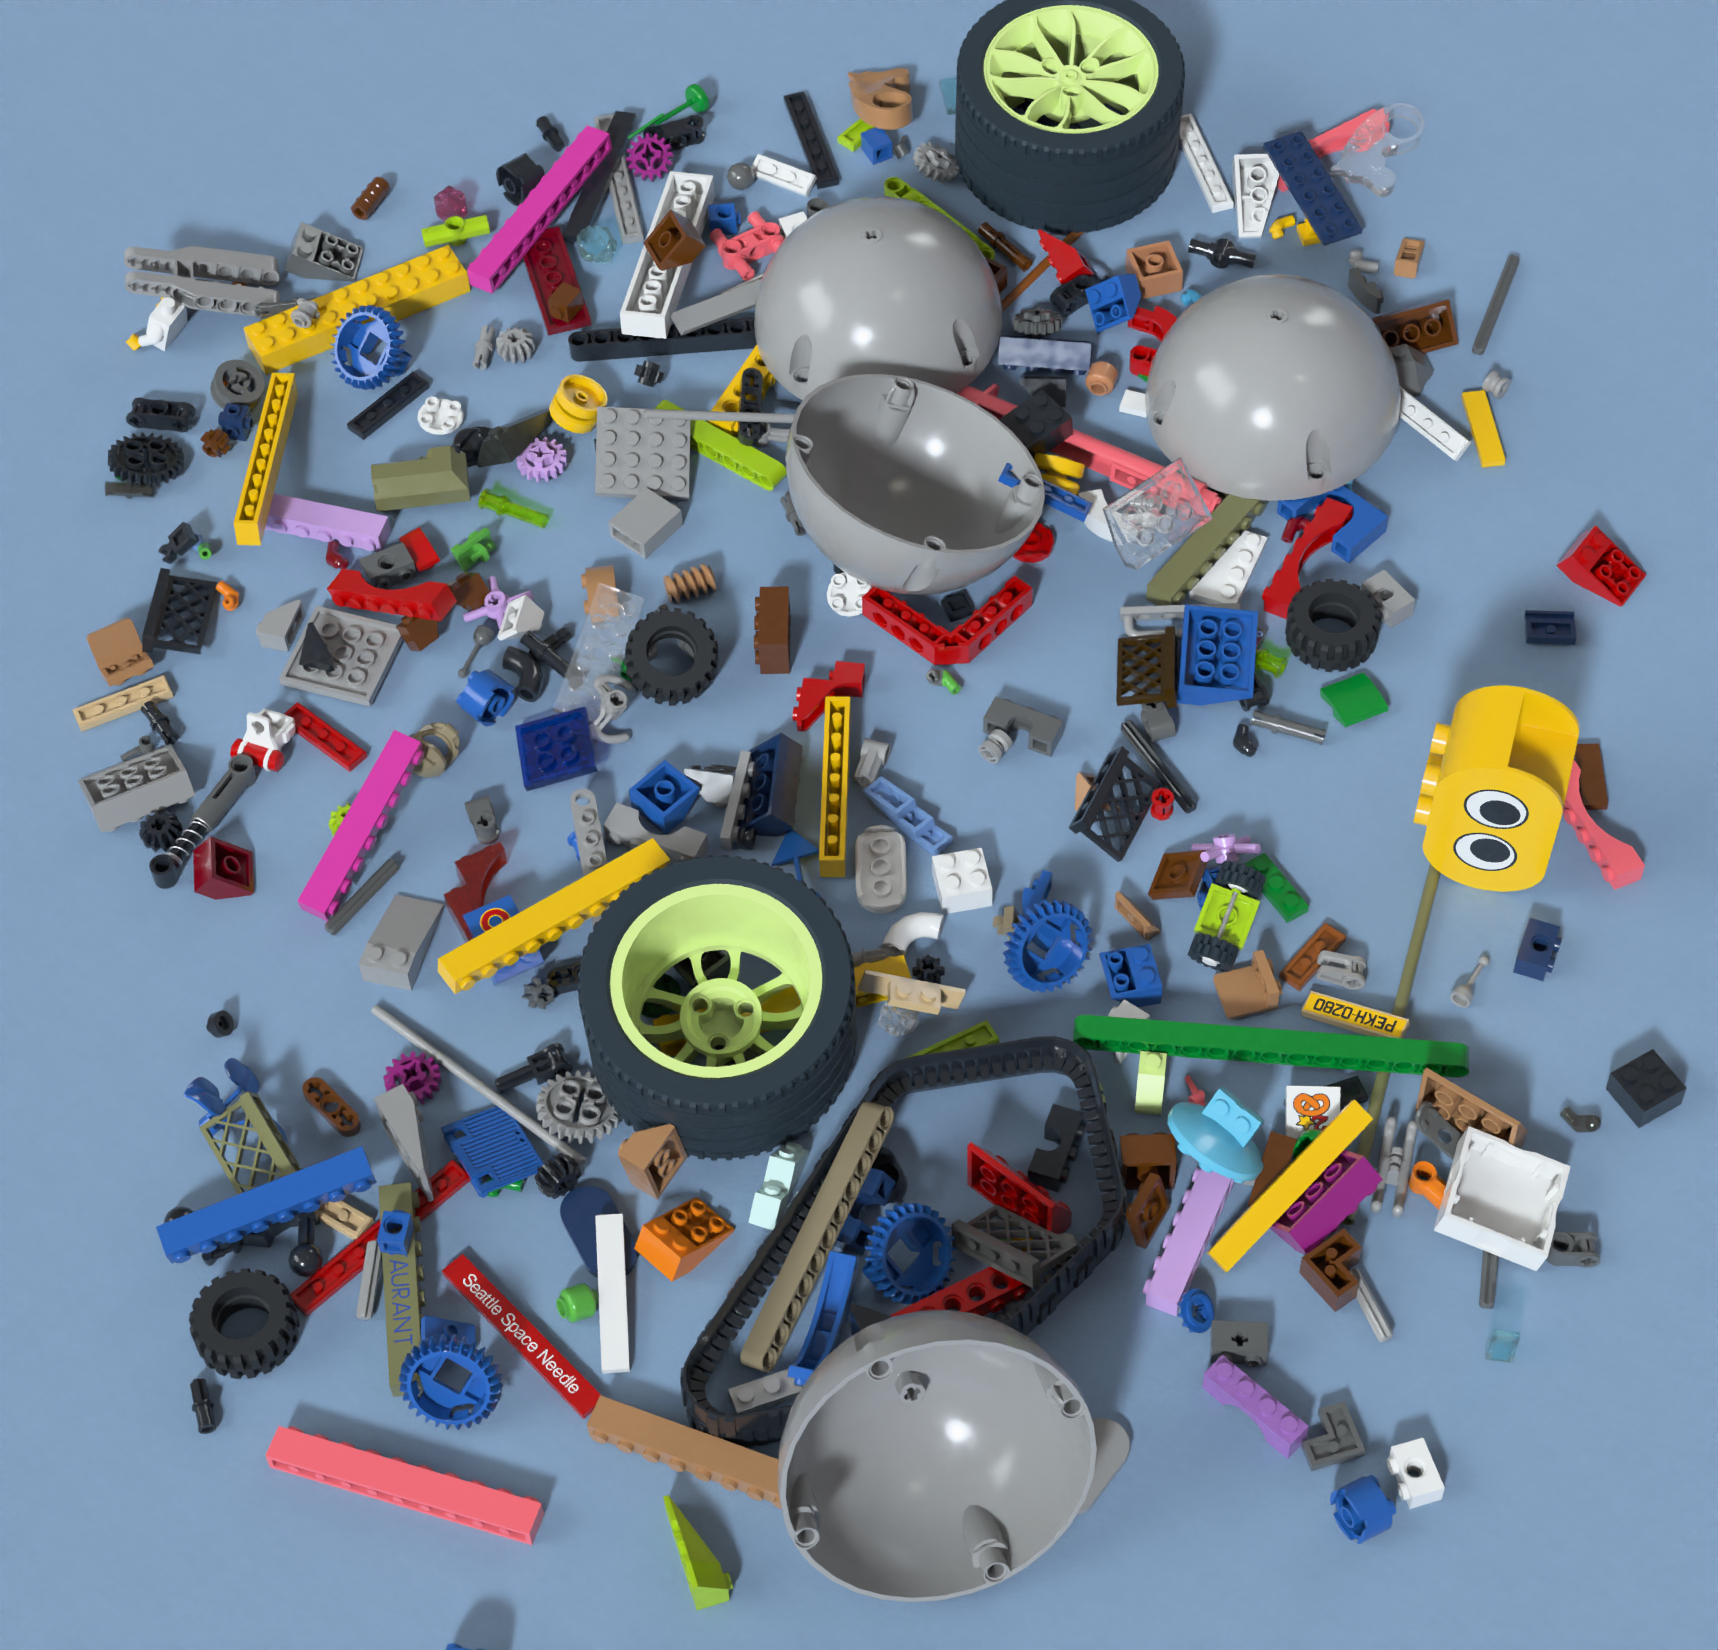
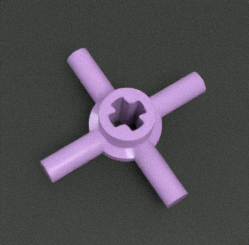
(495, 603)
(1226, 848)

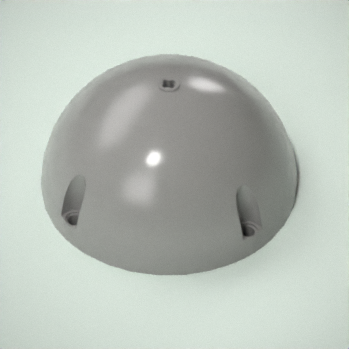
(877, 293)
(1273, 381)
(909, 491)
(926, 1449)

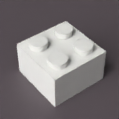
(962, 881)

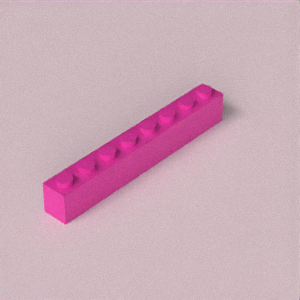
(361, 826)

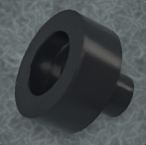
(220, 1024)

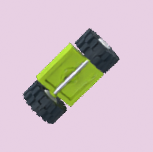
(1226, 916)

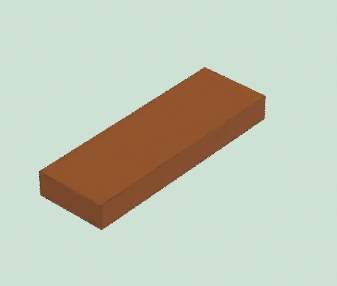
(1304, 964)

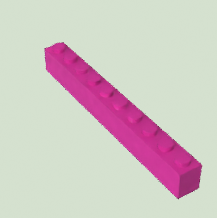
(539, 209)

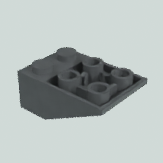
(322, 255)

